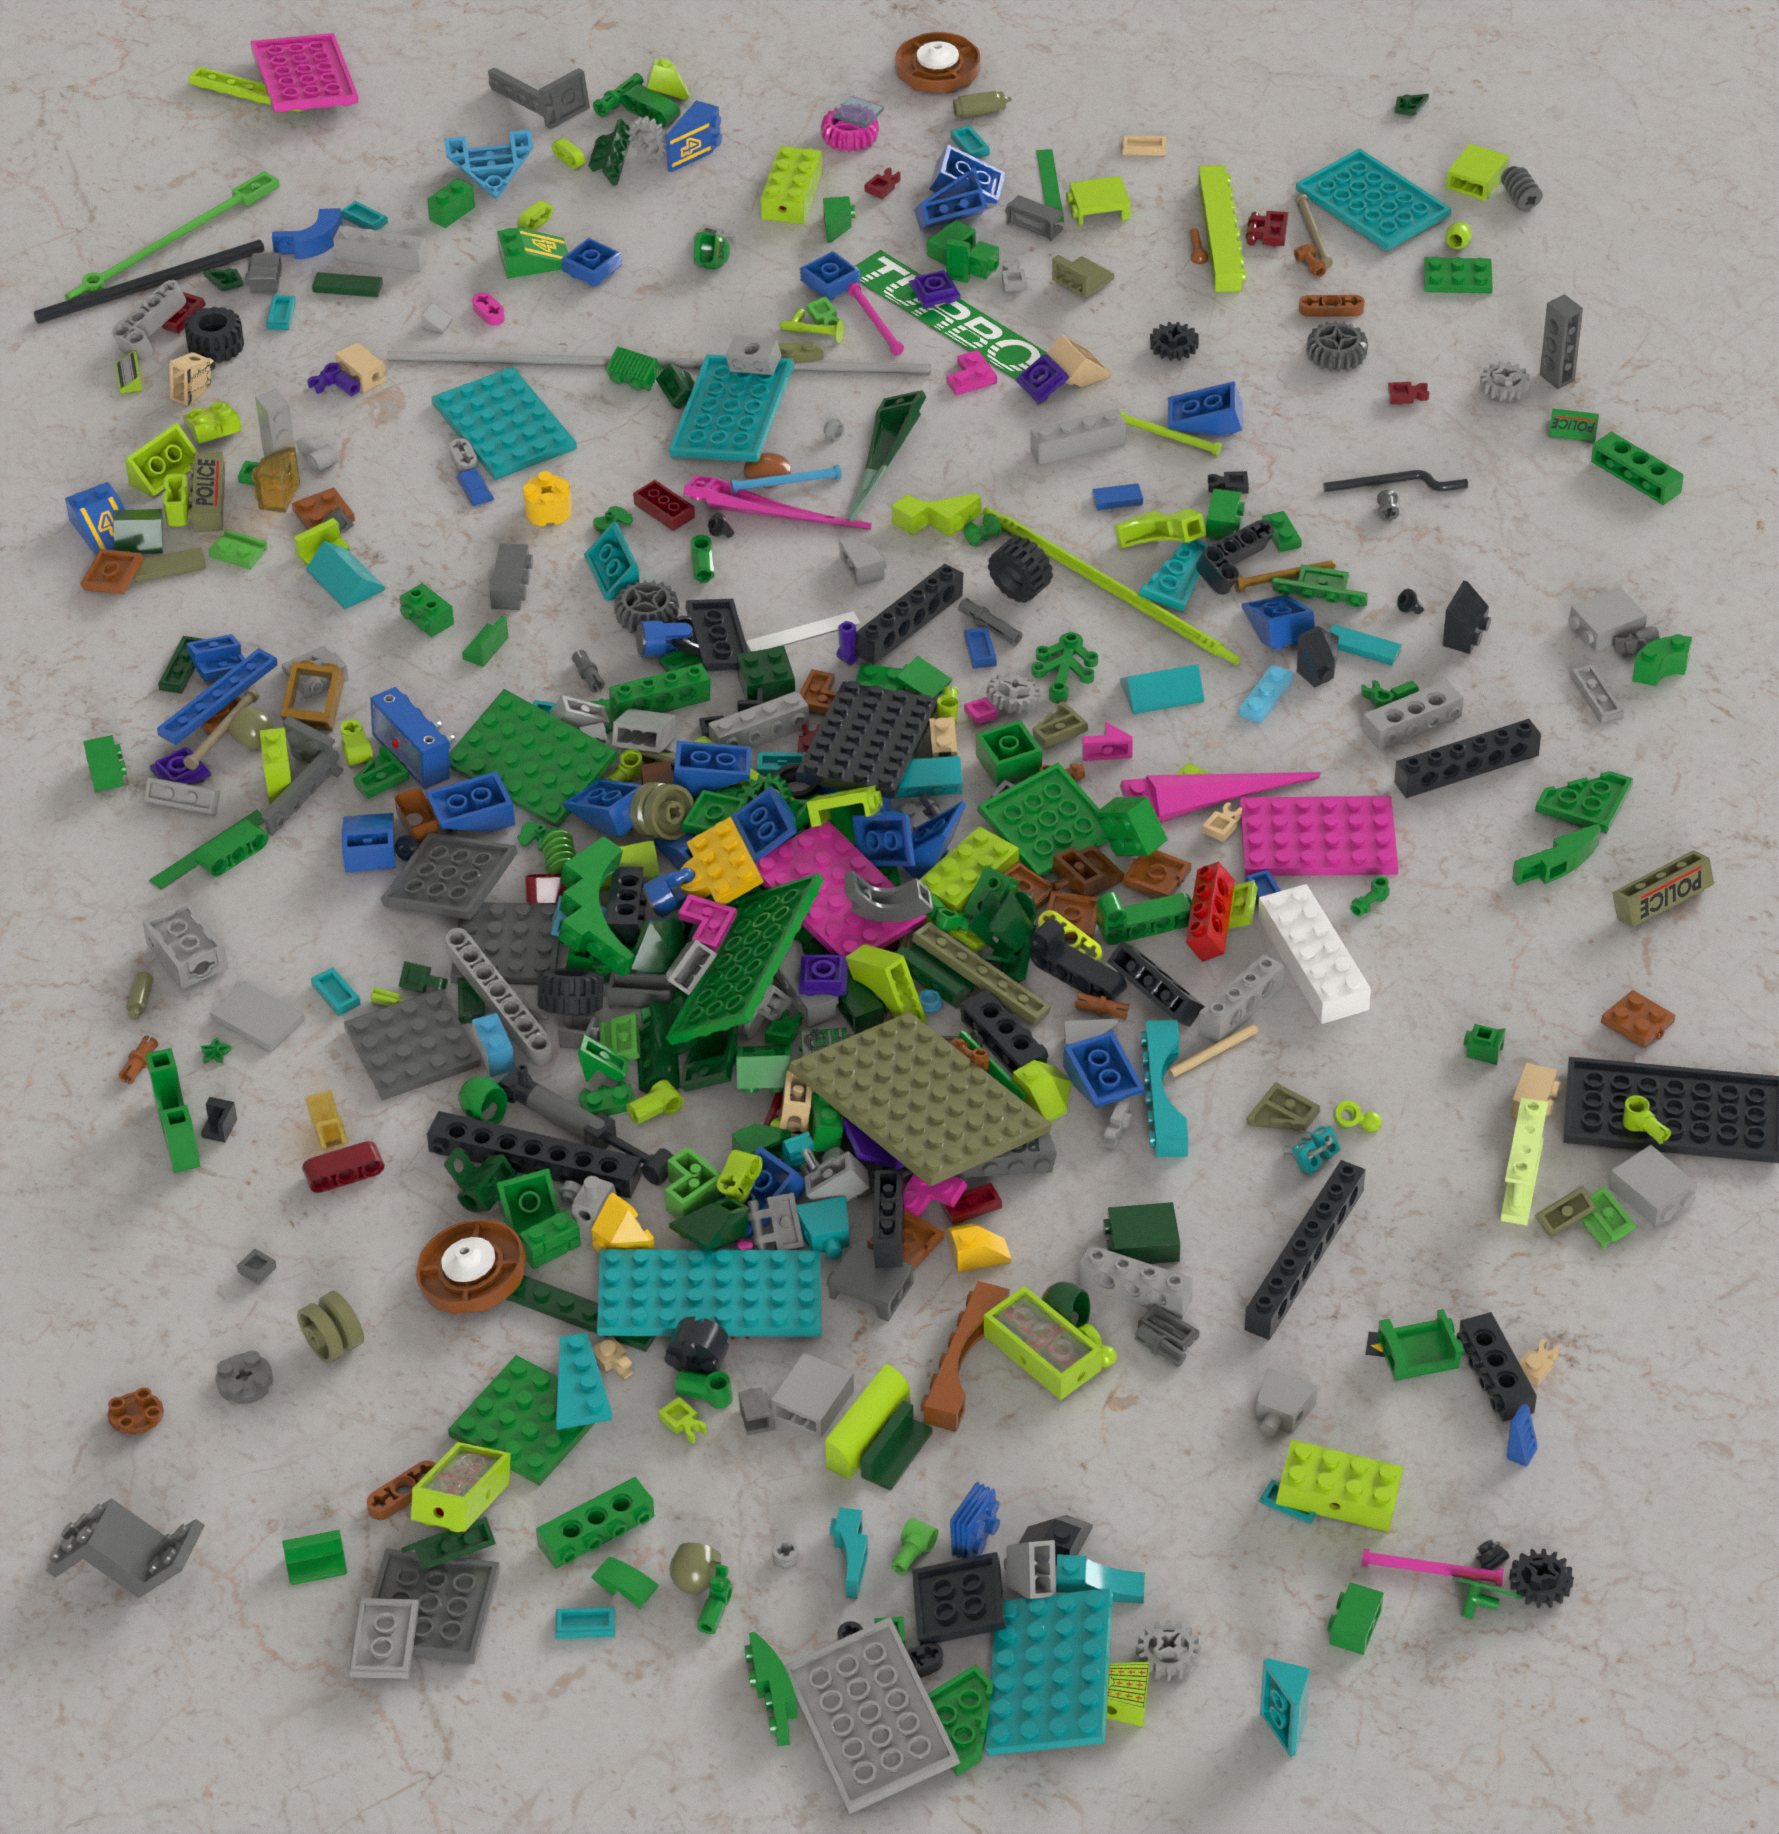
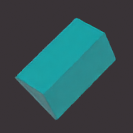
(612, 562)
(343, 575)
(1163, 689)
(1285, 1701)

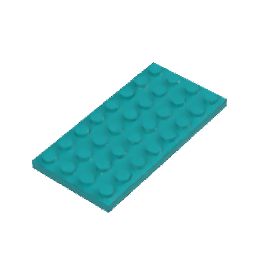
(738, 1289)

